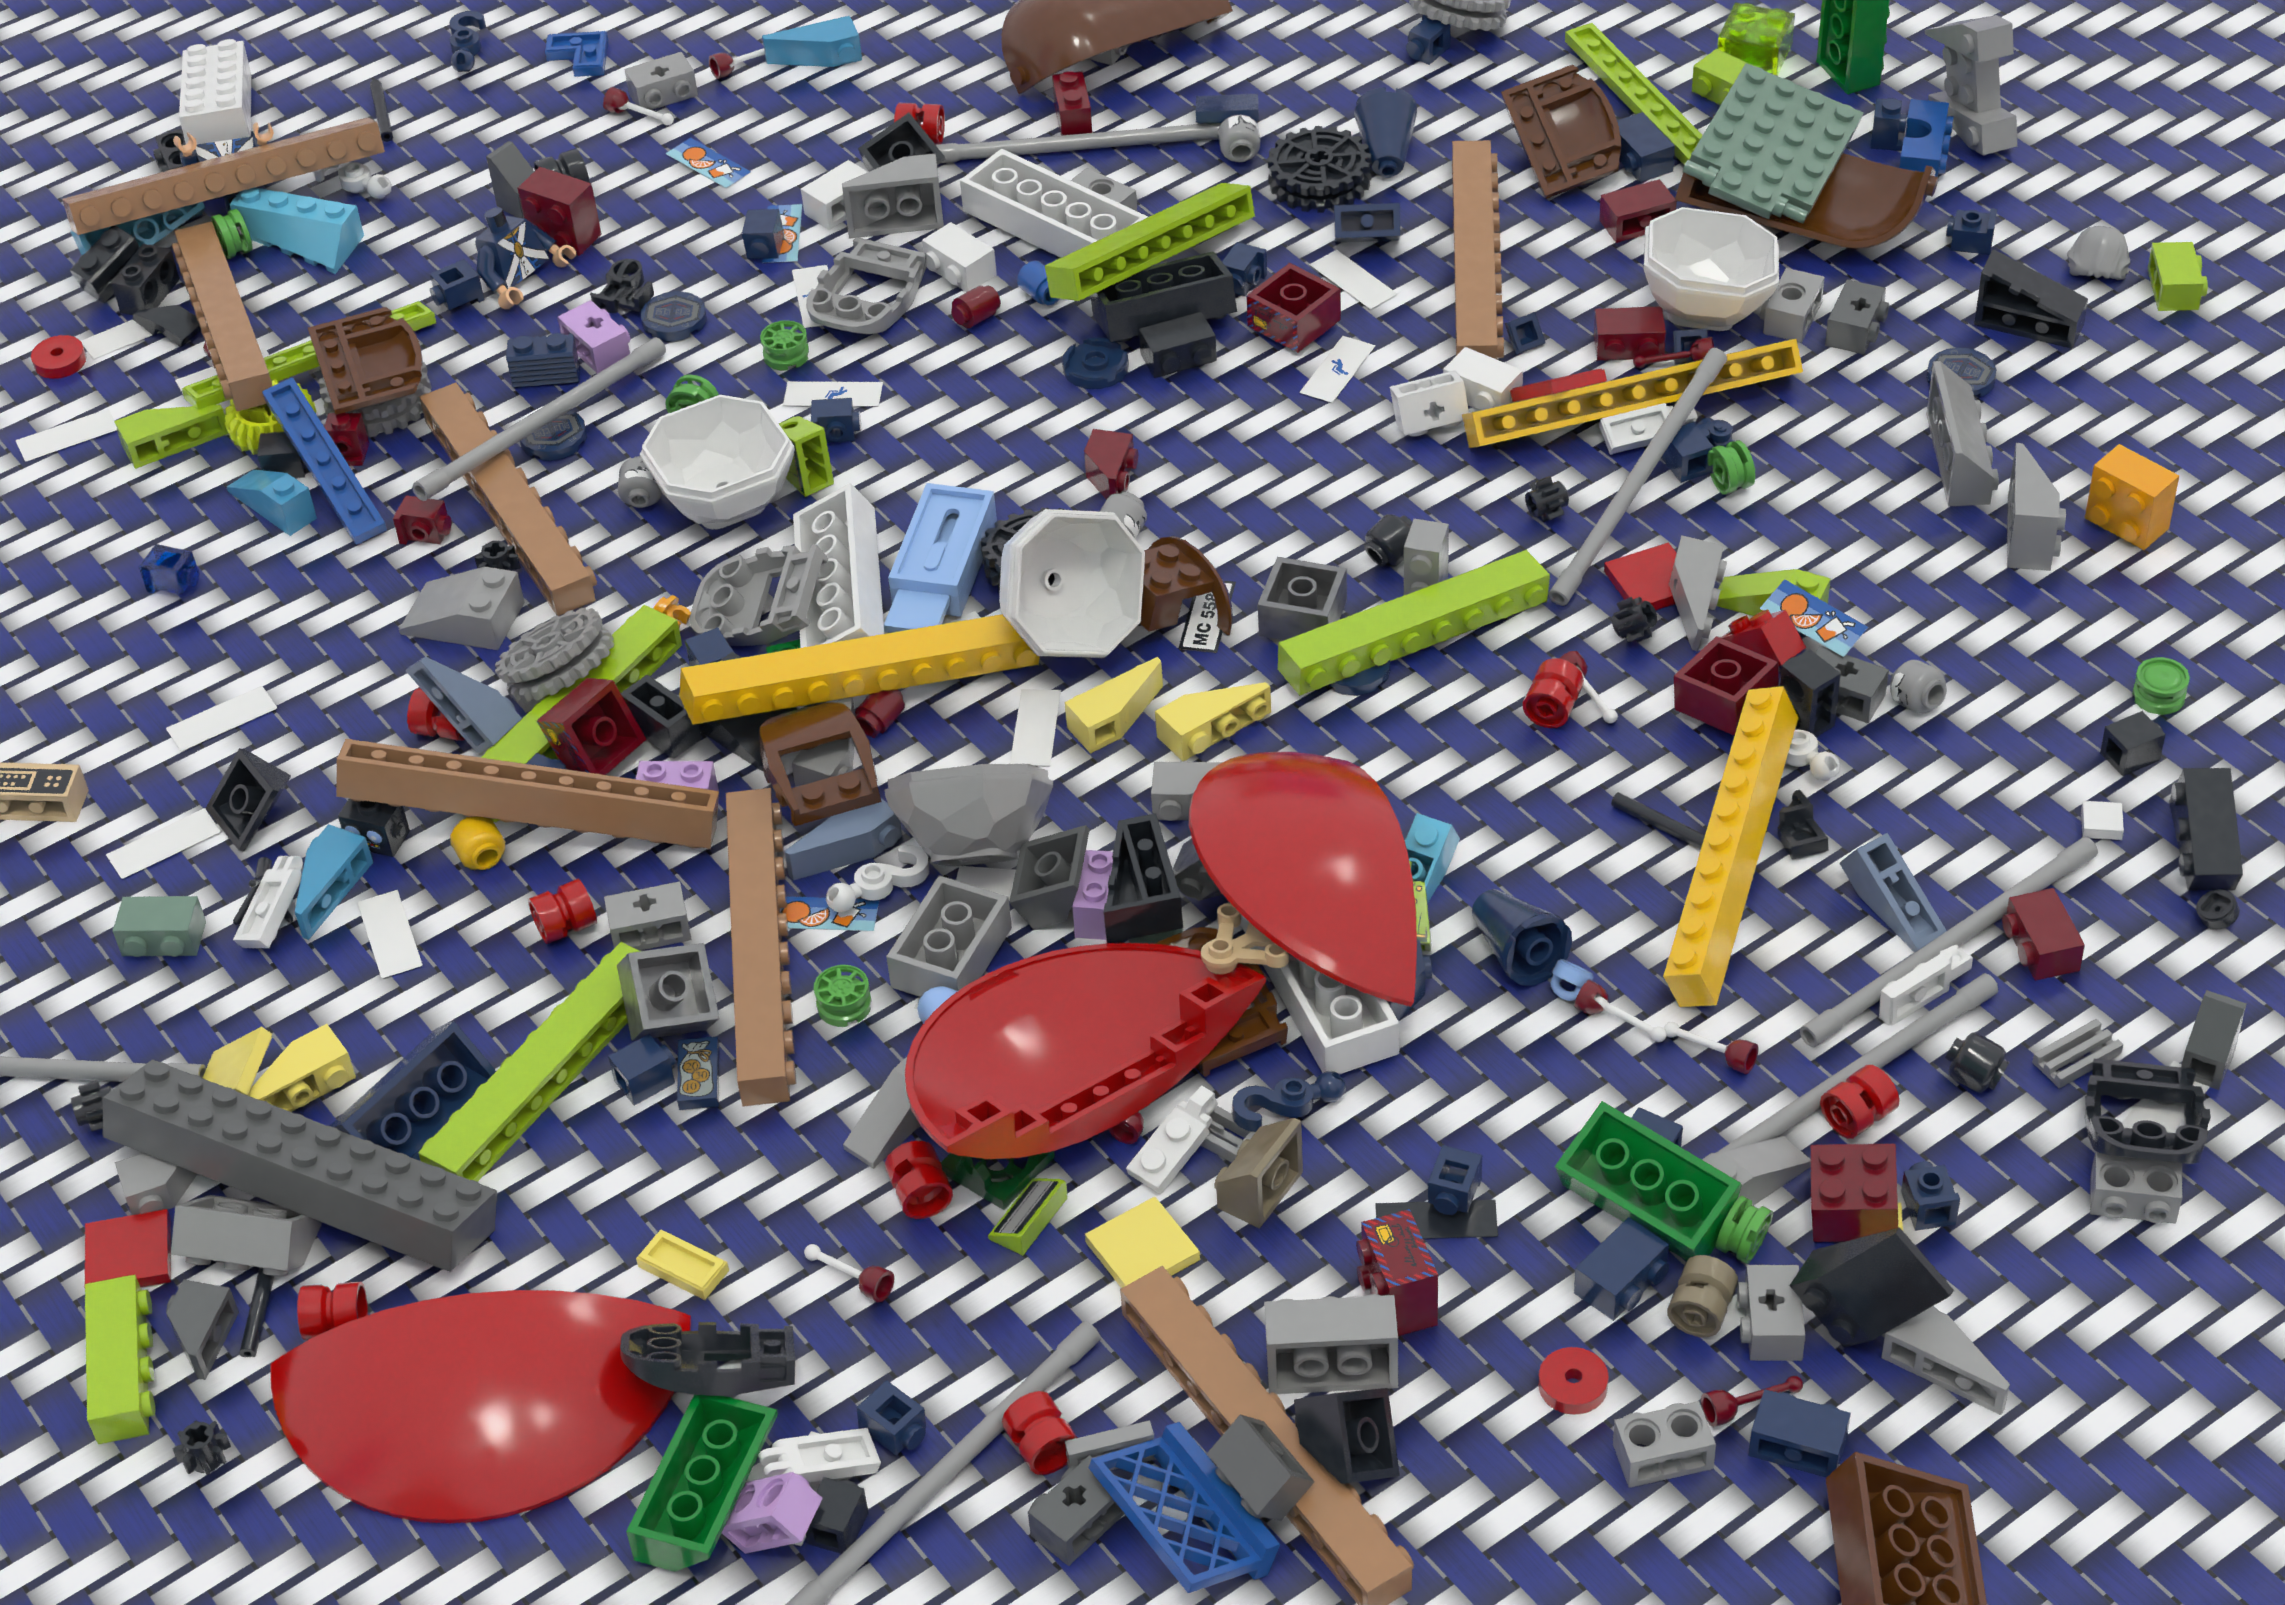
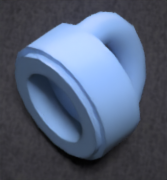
(1571, 973)

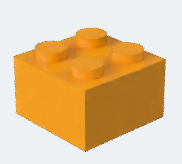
(2131, 496)

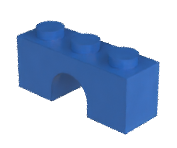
(1926, 136)

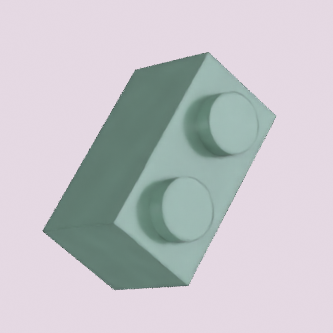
(159, 926)

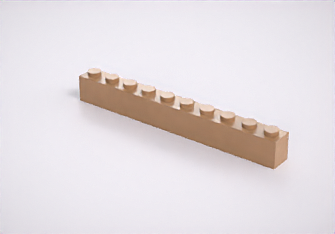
(223, 175)
(1474, 247)
(221, 316)
(510, 502)
(527, 793)
(759, 949)
(1224, 1387)

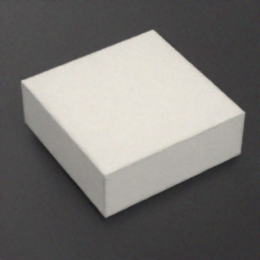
(2102, 820)

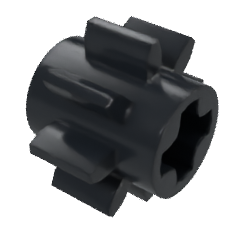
(1546, 499)
(499, 556)
(1634, 619)
(89, 1105)
(201, 1447)

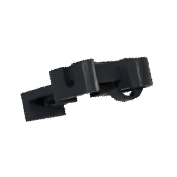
(623, 290)

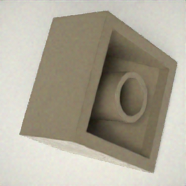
(1261, 1172)

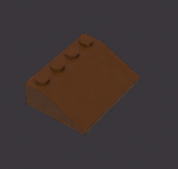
(1902, 1536)

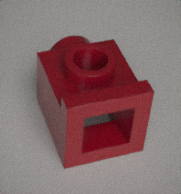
(349, 436)
(422, 520)

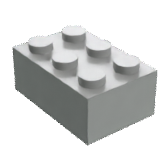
(949, 938)
(1331, 1344)

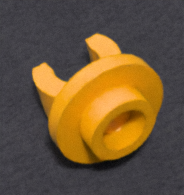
(669, 607)

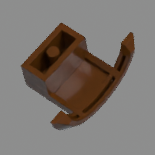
(1175, 573)

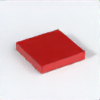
(1558, 385)
(1644, 575)
(129, 1247)

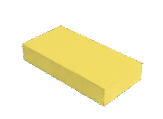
(682, 1264)

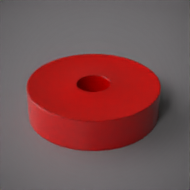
(58, 356)
(1573, 1364)

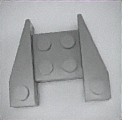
(1974, 81)

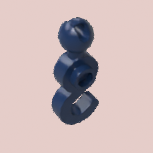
(465, 41)
(1290, 1098)

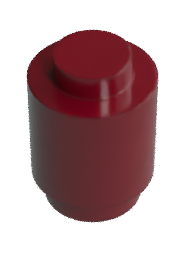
(975, 306)
(879, 711)

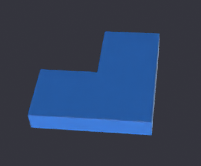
(586, 49)

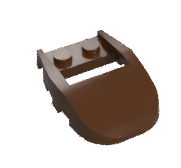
(806, 730)
(1257, 1025)

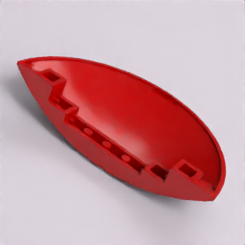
(1313, 865)
(1067, 1045)
(470, 1401)

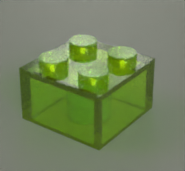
(1758, 36)

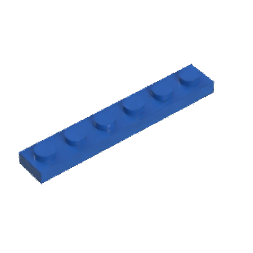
(324, 461)

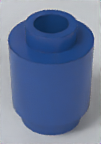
(1034, 282)

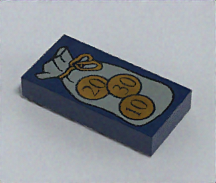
(698, 1073)

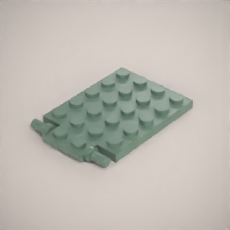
(1772, 145)

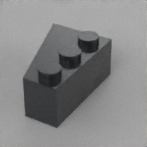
(2028, 303)
(2206, 829)
(1142, 883)

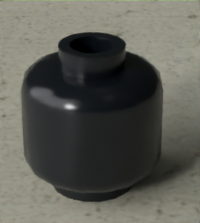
(1387, 540)
(1976, 1062)

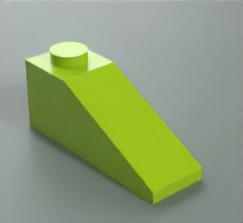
(167, 431)
(1750, 591)

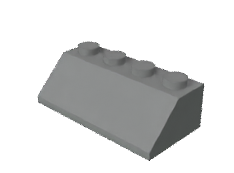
(1960, 440)

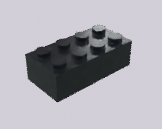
(1165, 294)

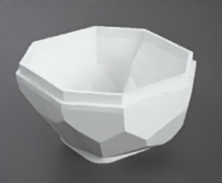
(1709, 266)
(719, 459)
(1094, 587)

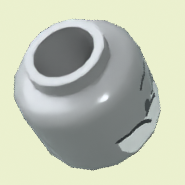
(1239, 138)
(637, 484)
(1128, 509)
(1918, 686)

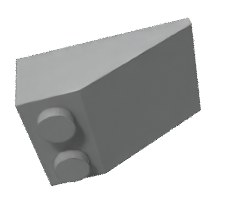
(894, 198)
(2032, 515)
(467, 608)

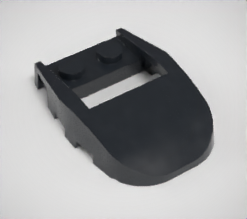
(2146, 1137)
(689, 1359)

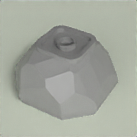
(971, 810)

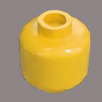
(477, 842)

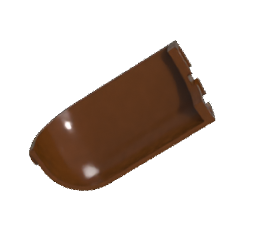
(1056, 34)
(1857, 208)

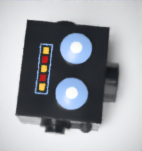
(378, 822)

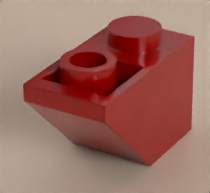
(1767, 635)

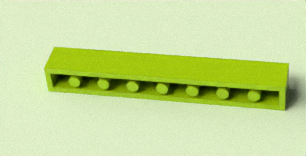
(1149, 241)
(1412, 622)
(638, 651)
(532, 1075)

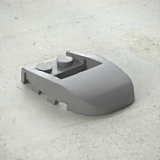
(857, 315)
(738, 587)

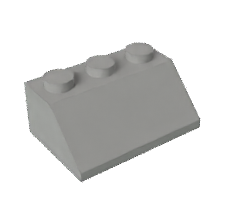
(242, 1234)

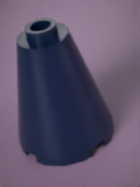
(1386, 127)
(1522, 936)

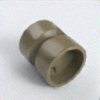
(1702, 1296)

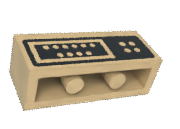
(41, 792)

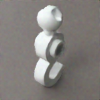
(357, 178)
(1805, 751)
(876, 880)

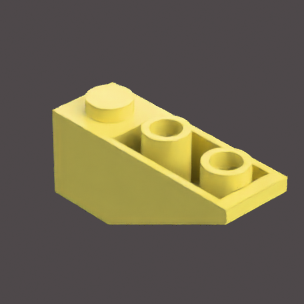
(1112, 708)
(1208, 717)
(305, 1071)

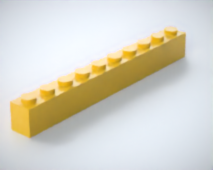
(1626, 394)
(852, 668)
(1731, 848)

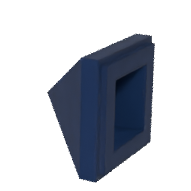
(1525, 333)
(1683, 341)

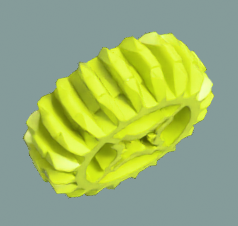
(248, 424)

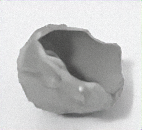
(2100, 253)

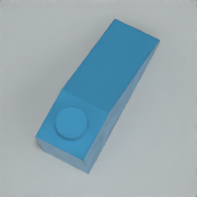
(817, 44)
(276, 498)
(329, 872)

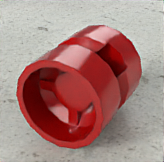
(930, 114)
(1553, 693)
(427, 719)
(562, 911)
(1859, 1101)
(918, 1179)
(323, 1310)
(1038, 1431)

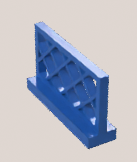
(1209, 1498)

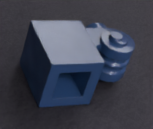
(1690, 447)

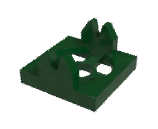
(979, 1177)

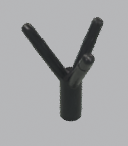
(262, 865)

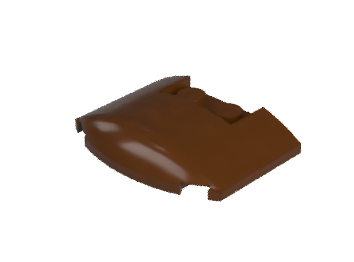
(1564, 129)
(367, 359)

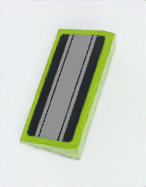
(1029, 1214)

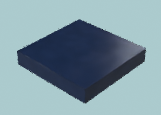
(1220, 107)

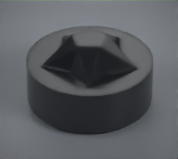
(2218, 909)

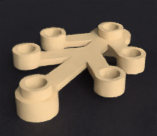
(1225, 952)

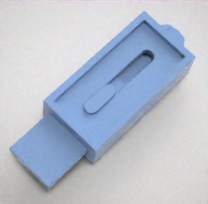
(939, 556)

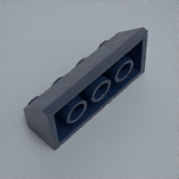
(419, 1093)

